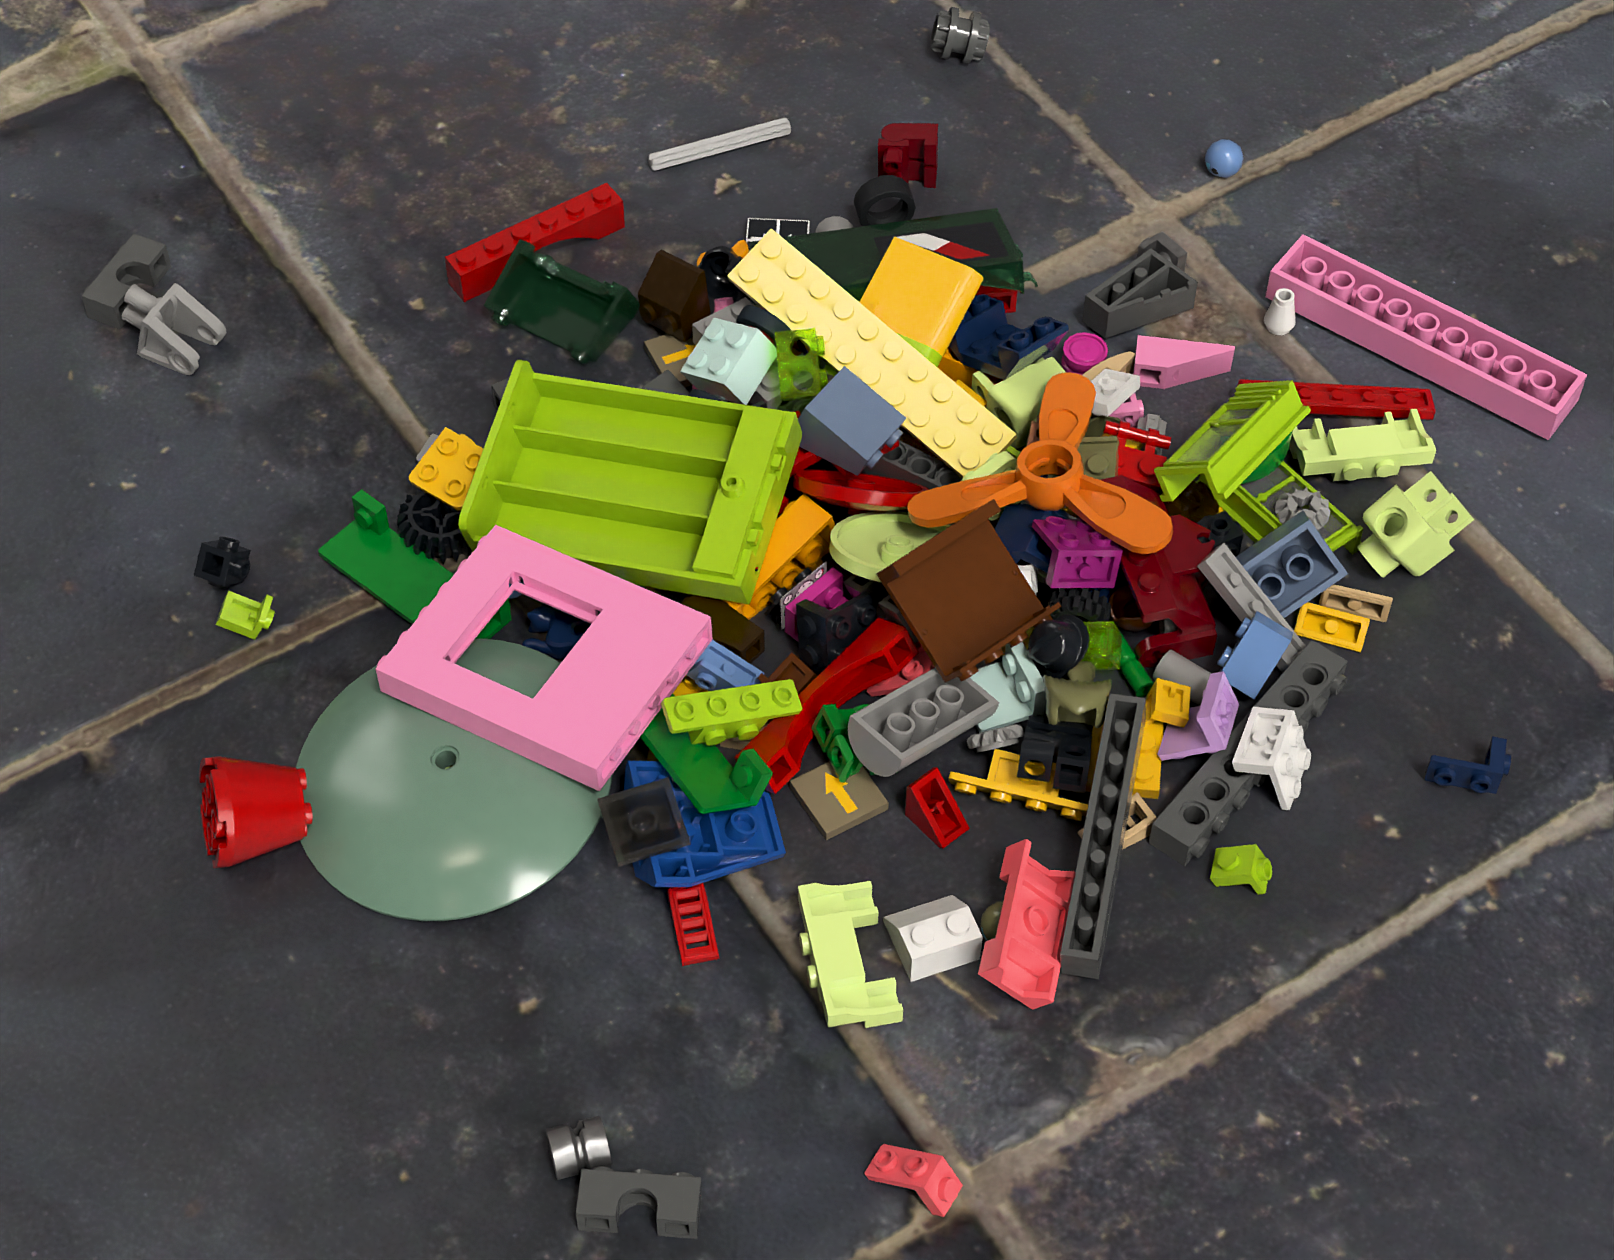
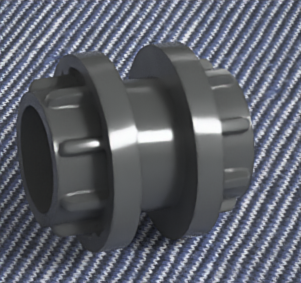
(960, 35)

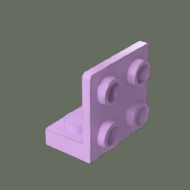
(1207, 725)

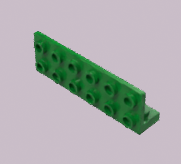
(389, 570)
(705, 772)

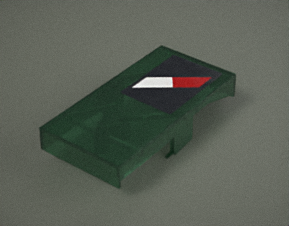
(970, 238)

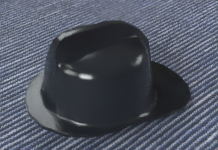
(1058, 645)

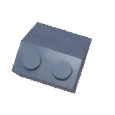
(849, 423)

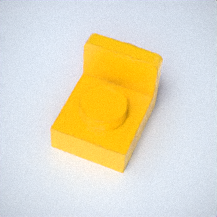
(1169, 702)

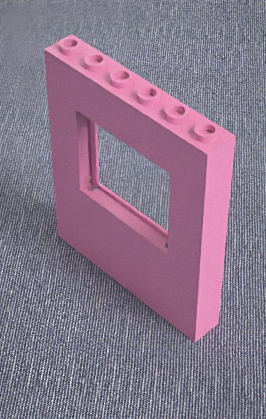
(597, 695)

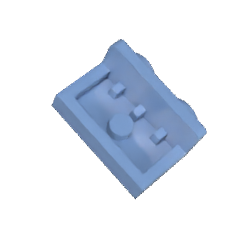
(722, 669)

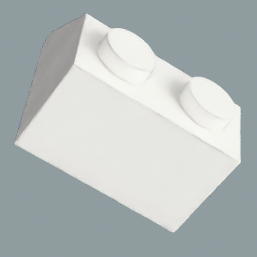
(935, 937)

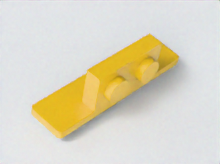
(1005, 786)

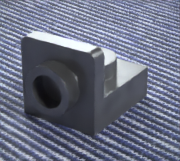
(1165, 247)

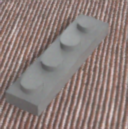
(1245, 595)

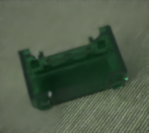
(560, 304)

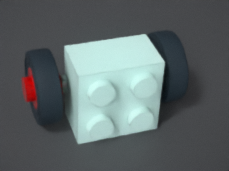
(734, 356)

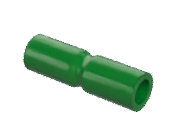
(1134, 671)

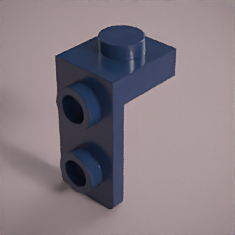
(1471, 775)

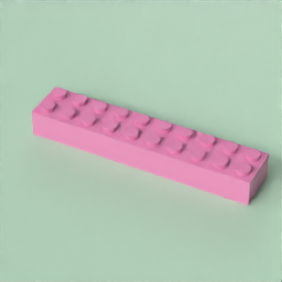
(1428, 337)

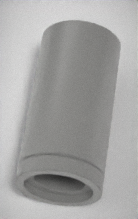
(1183, 671)

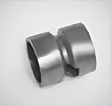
(578, 1147)

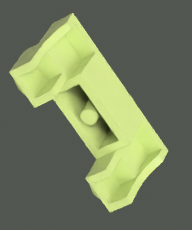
(1363, 450)
(835, 958)

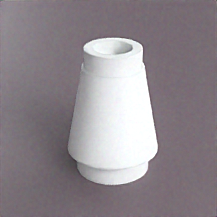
(1281, 313)

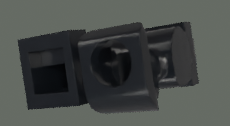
(1060, 743)

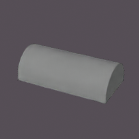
(916, 721)

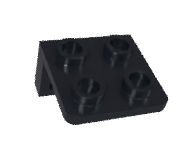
(827, 633)

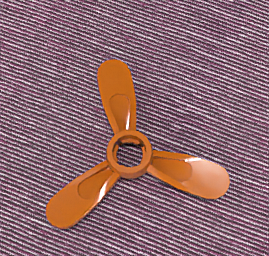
(1062, 426)

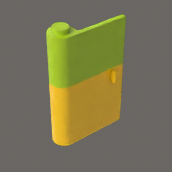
(920, 297)

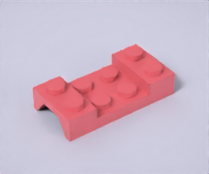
(1030, 929)

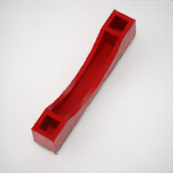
(584, 216)
(867, 661)

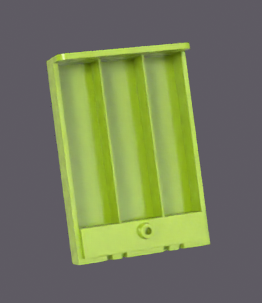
(635, 481)

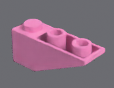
(1175, 362)

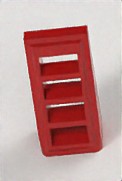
(690, 901)

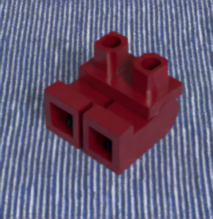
(909, 152)

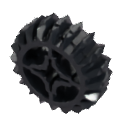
(431, 527)

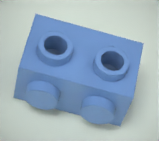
(1255, 653)

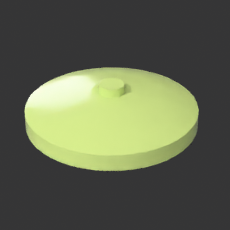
(875, 540)

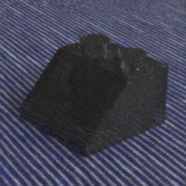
(643, 822)

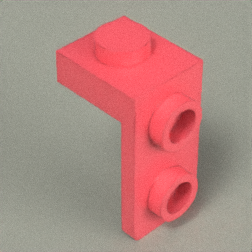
(918, 1171)

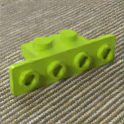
(730, 711)

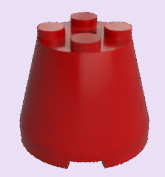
(251, 808)

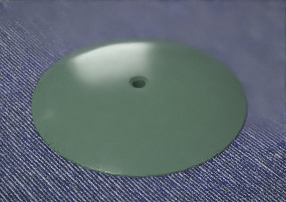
(432, 838)

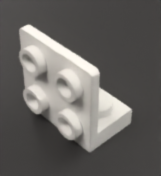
(1274, 747)

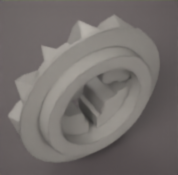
(1288, 502)
(995, 738)

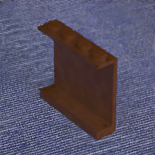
(964, 595)

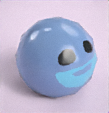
(1224, 158)

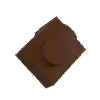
(792, 669)

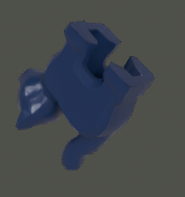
(562, 630)

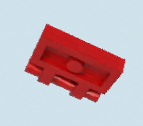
(1135, 463)

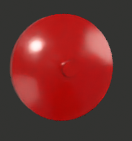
(856, 492)

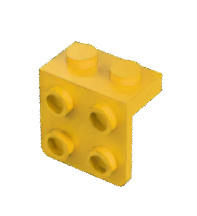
(448, 468)

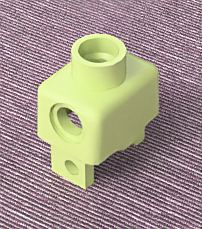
(1018, 397)
(1411, 529)

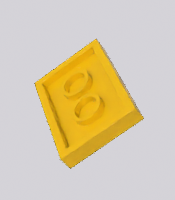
(1149, 764)

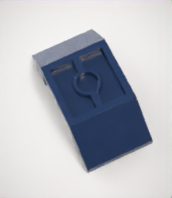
(998, 348)
(1025, 543)

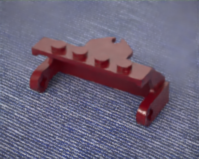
(1170, 586)

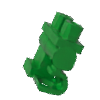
(837, 721)

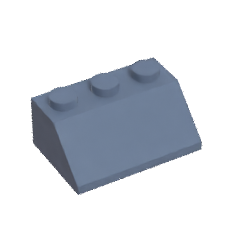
(1292, 564)

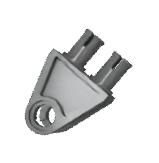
(173, 311)

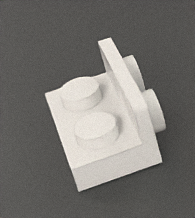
(1113, 390)

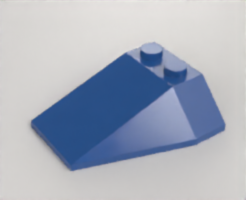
(719, 840)

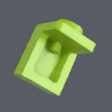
(245, 615)
(1241, 866)

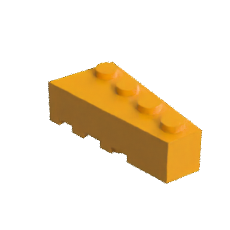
(796, 543)

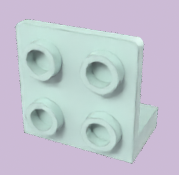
(1015, 686)

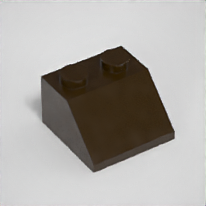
(673, 295)

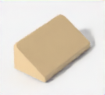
(1356, 602)

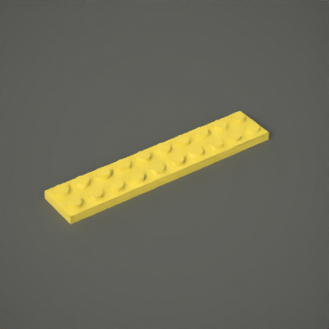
(934, 406)

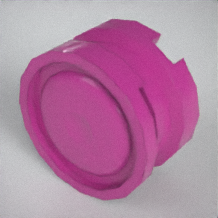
(1083, 352)

